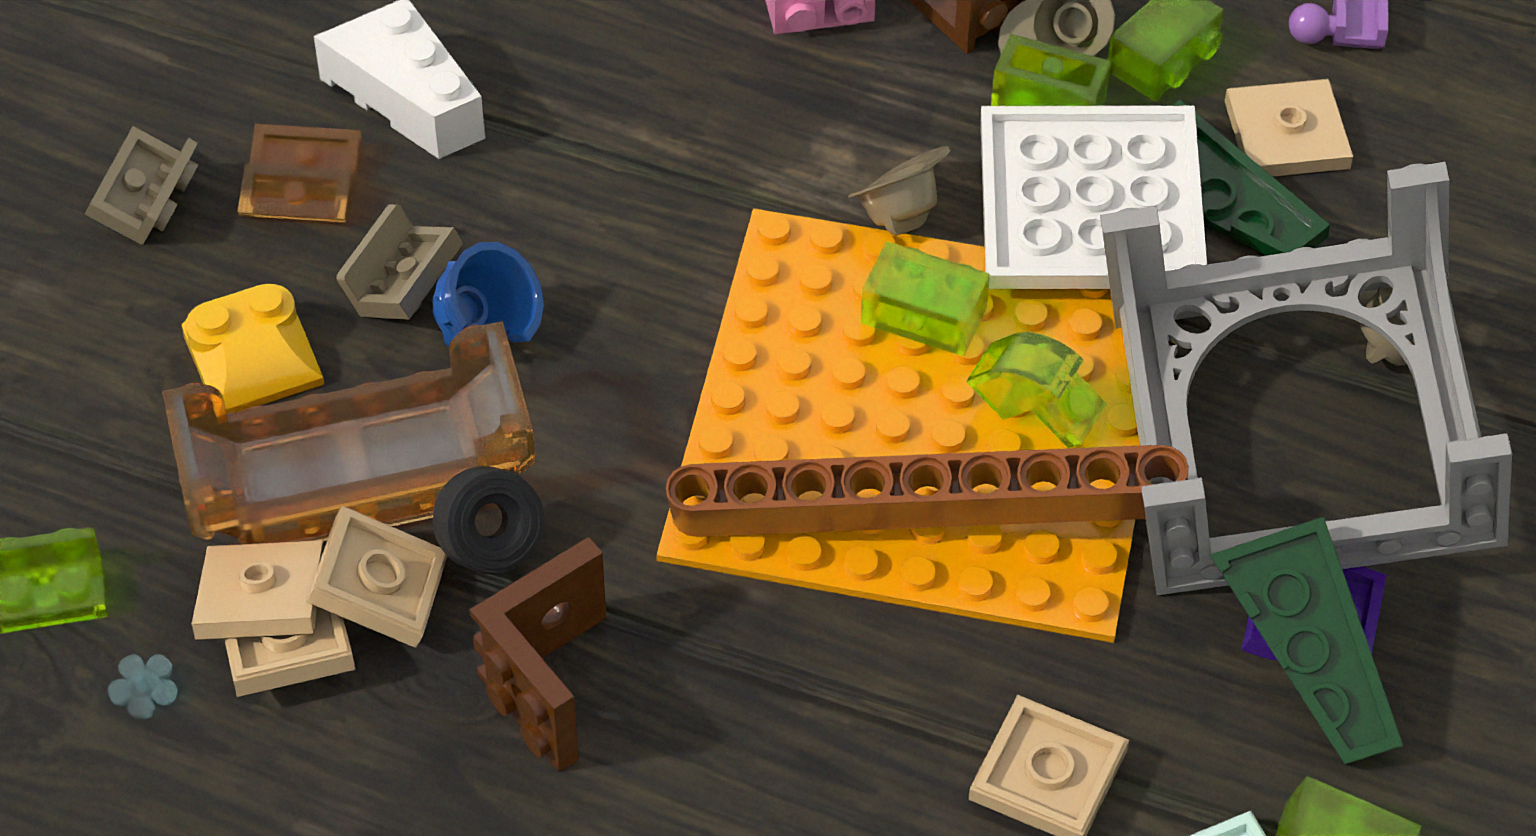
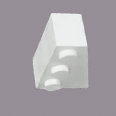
(406, 75)

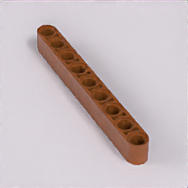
(902, 475)

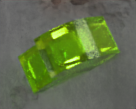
(1039, 376)

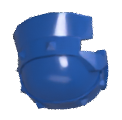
(489, 287)

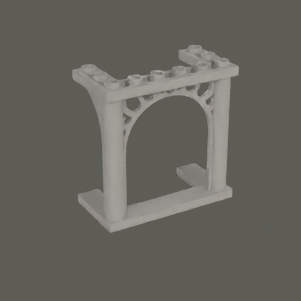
(1413, 260)

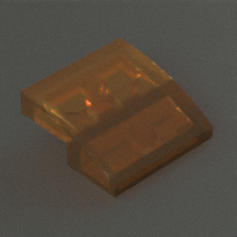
(300, 173)

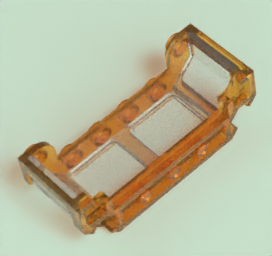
(368, 447)

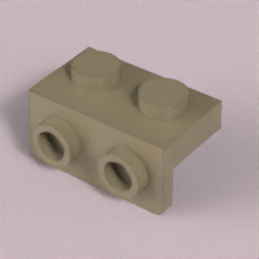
(139, 185)
(396, 265)

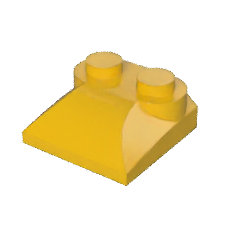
(252, 347)

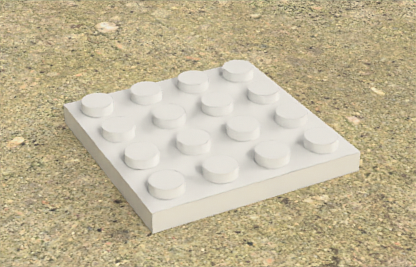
(1063, 167)

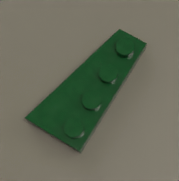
(1248, 201)
(1309, 621)

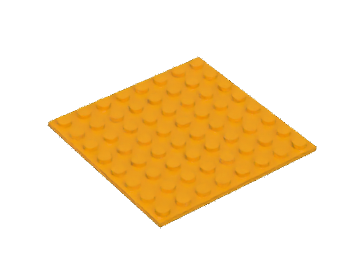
(812, 382)

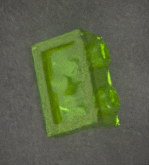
(51, 579)

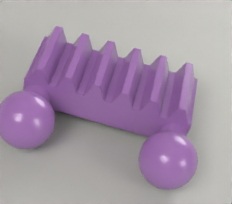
(1350, 25)

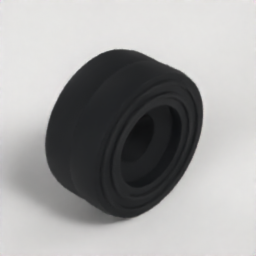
(520, 525)

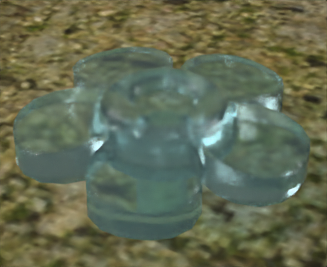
(143, 685)

